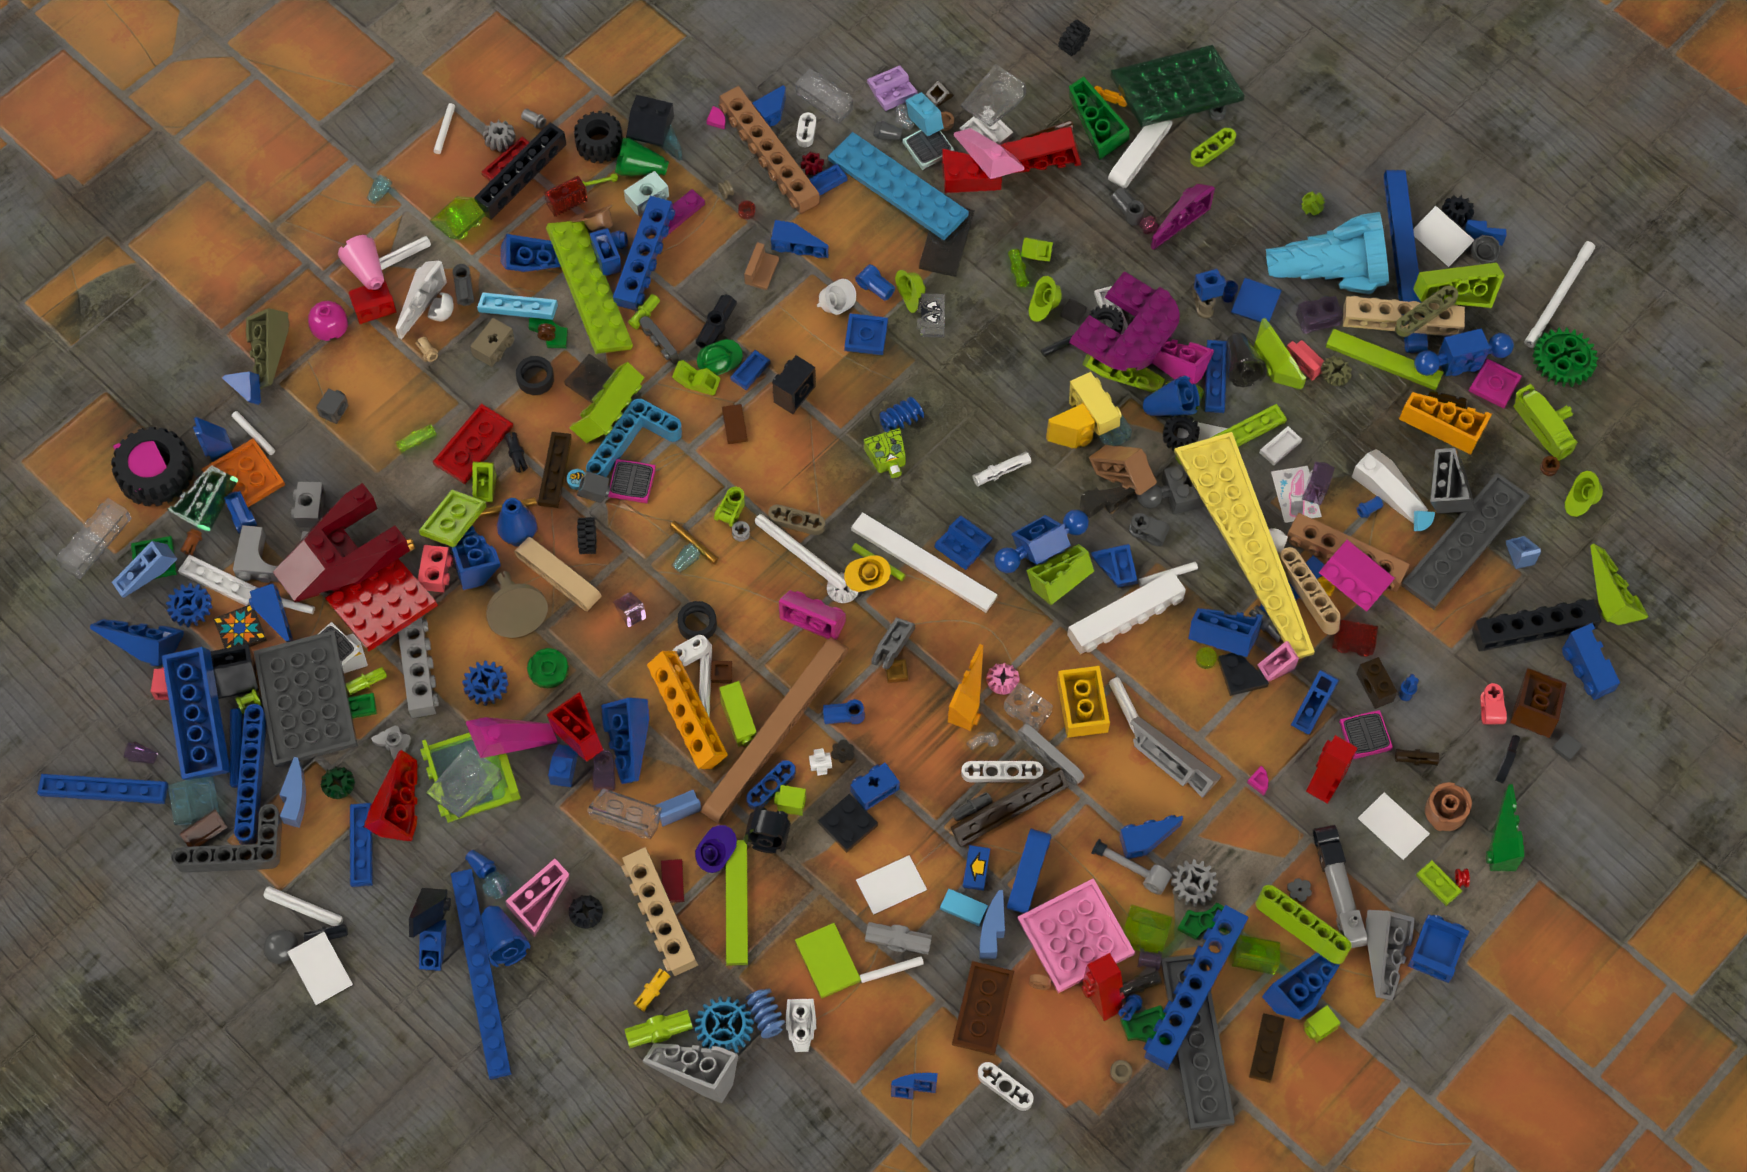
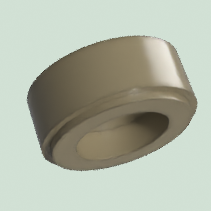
(1121, 1071)

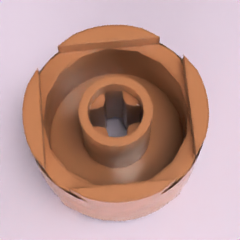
(1448, 807)

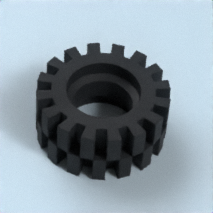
(1074, 37)
(1110, 314)
(1180, 422)
(587, 535)

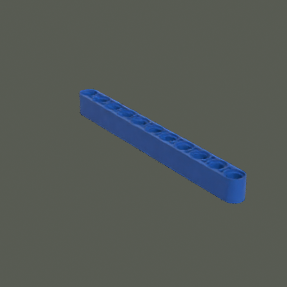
(1403, 247)

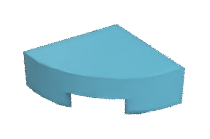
(1423, 520)

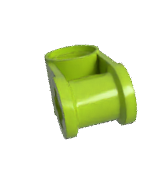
(730, 510)

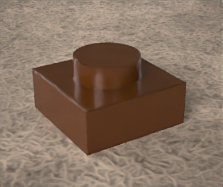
(721, 671)

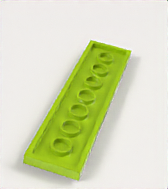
(589, 287)

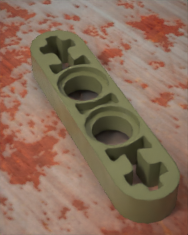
(1424, 309)

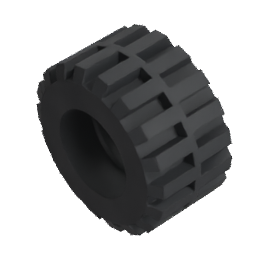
(598, 149)

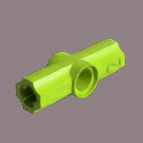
(658, 1028)

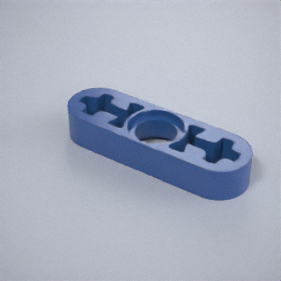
(785, 778)

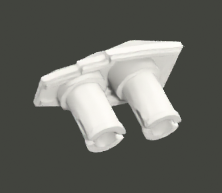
(801, 1023)

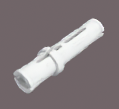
(994, 472)

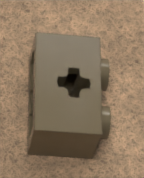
(492, 342)

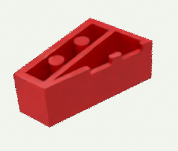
(575, 727)
(1331, 768)
(1103, 985)

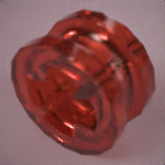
(745, 205)

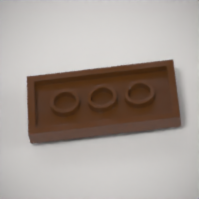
(983, 1008)

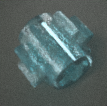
(496, 885)

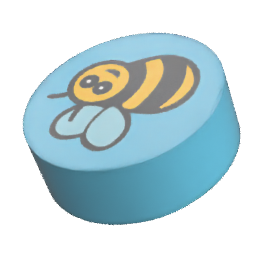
(574, 478)

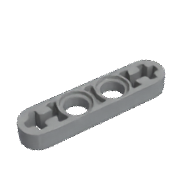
(1050, 754)

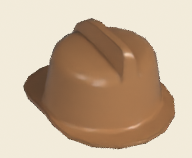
(595, 219)

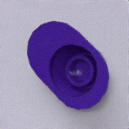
(715, 848)

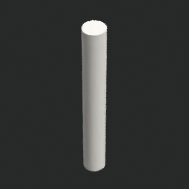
(444, 128)
(252, 432)
(1178, 571)
(298, 606)
(891, 969)

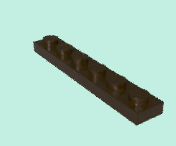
(1009, 806)

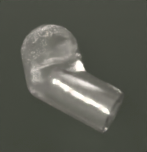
(901, 117)
(983, 737)

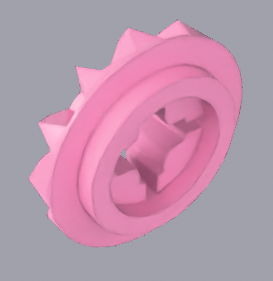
(995, 683)

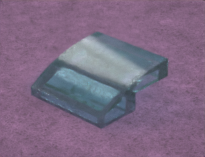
(192, 799)

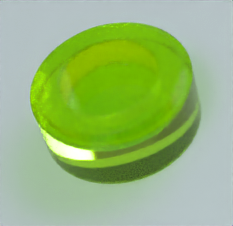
(1206, 658)

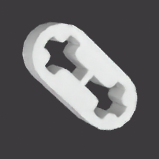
(810, 130)

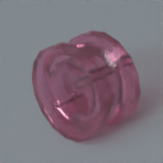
(1149, 225)

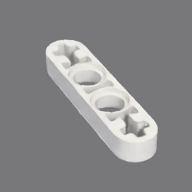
(1002, 767)

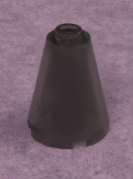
(1243, 361)

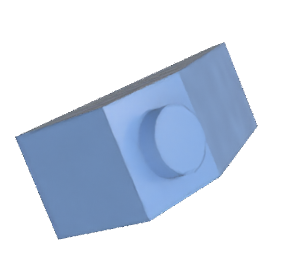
(144, 568)

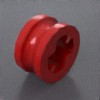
(1462, 878)

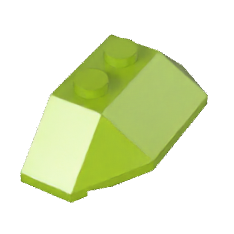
(1278, 360)

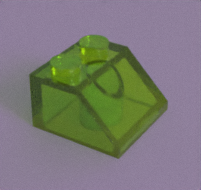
(458, 217)

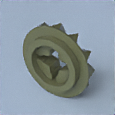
(1336, 379)

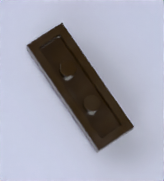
(1266, 1048)

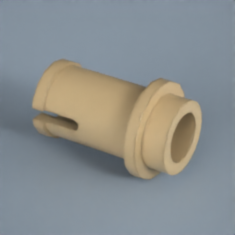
(428, 351)

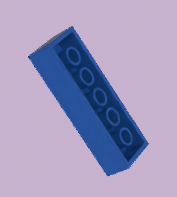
(195, 713)

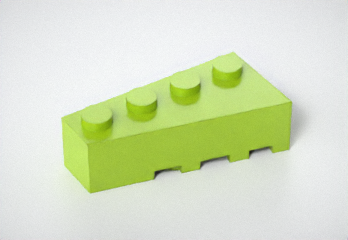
(1475, 284)

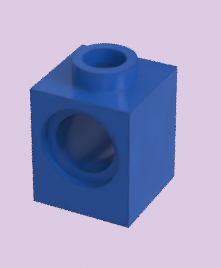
(1209, 284)

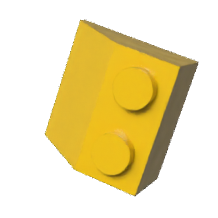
(1071, 427)

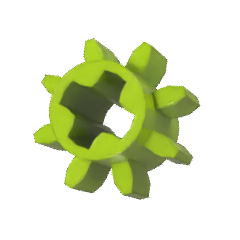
(1313, 203)

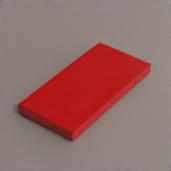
(472, 443)

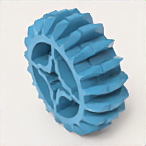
(735, 1012)

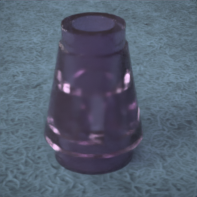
(138, 753)

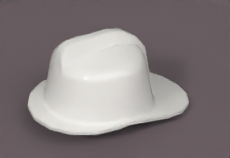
(837, 297)

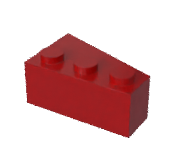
(965, 175)

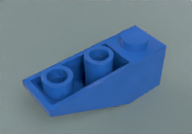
(794, 239)
(212, 439)
(1142, 839)

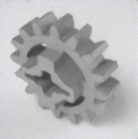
(1199, 875)

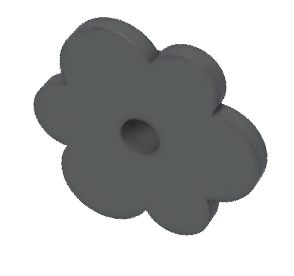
(1298, 884)

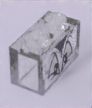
(932, 315)

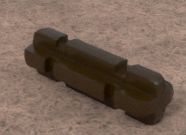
(1445, 398)

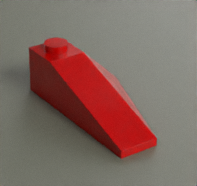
(394, 806)

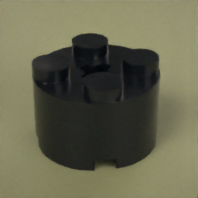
(767, 830)

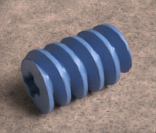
(764, 1013)

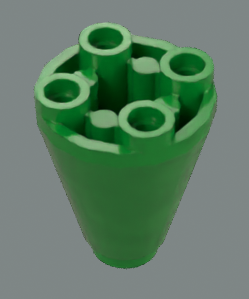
(639, 160)

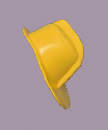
(867, 573)

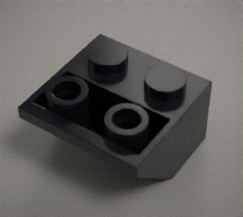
(234, 671)

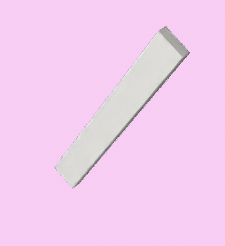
(924, 562)

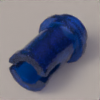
(1229, 291)

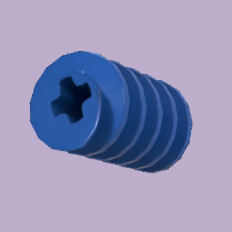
(900, 413)

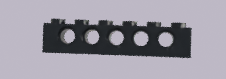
(521, 170)
(1528, 632)

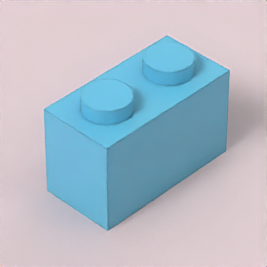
(924, 114)

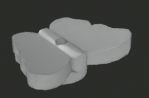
(387, 737)

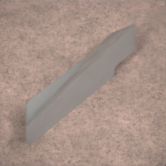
(1173, 758)

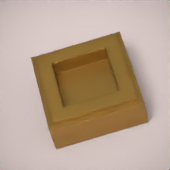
(897, 671)

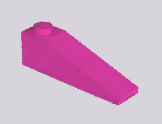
(1183, 360)
(504, 736)

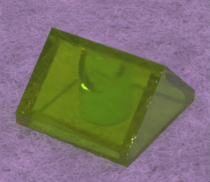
(1147, 929)
(1257, 954)

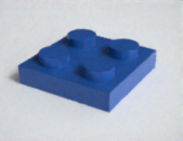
(866, 334)

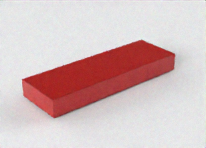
(500, 162)

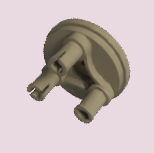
(515, 608)

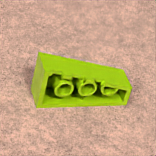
(608, 403)

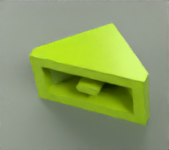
(484, 481)

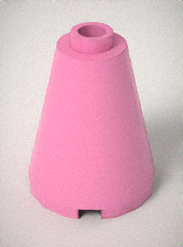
(363, 261)

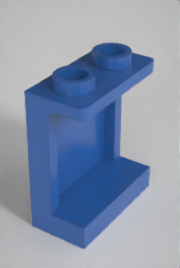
(1438, 948)

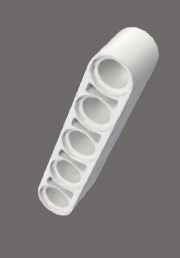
(1138, 153)

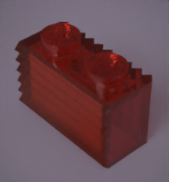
(566, 196)
(1355, 638)

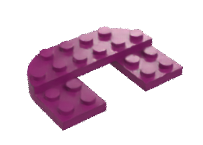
(1146, 335)

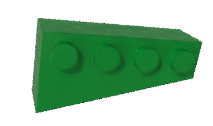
(1099, 120)

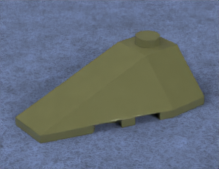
(267, 336)

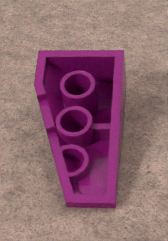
(1190, 206)

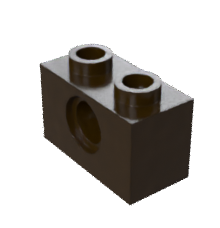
(1376, 682)

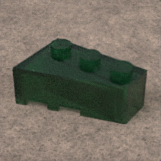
(205, 499)

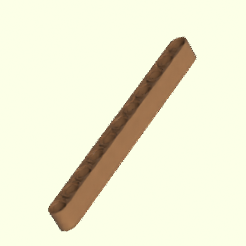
(774, 730)

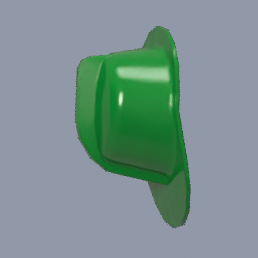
(720, 356)

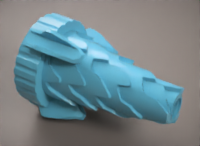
(1349, 251)

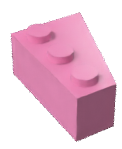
(538, 895)

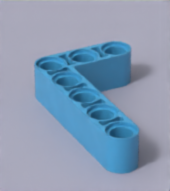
(620, 432)

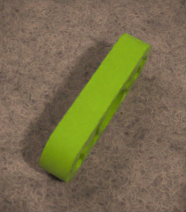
(1209, 154)

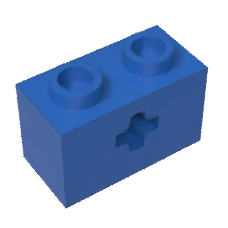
(869, 795)

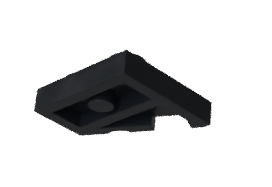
(1240, 674)

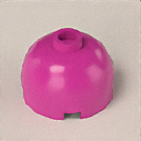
(327, 320)

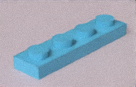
(517, 306)

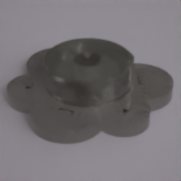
(844, 755)

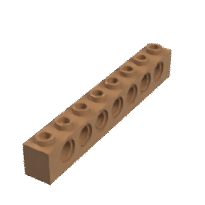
(737, 100)

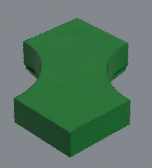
(561, 333)
(1197, 923)

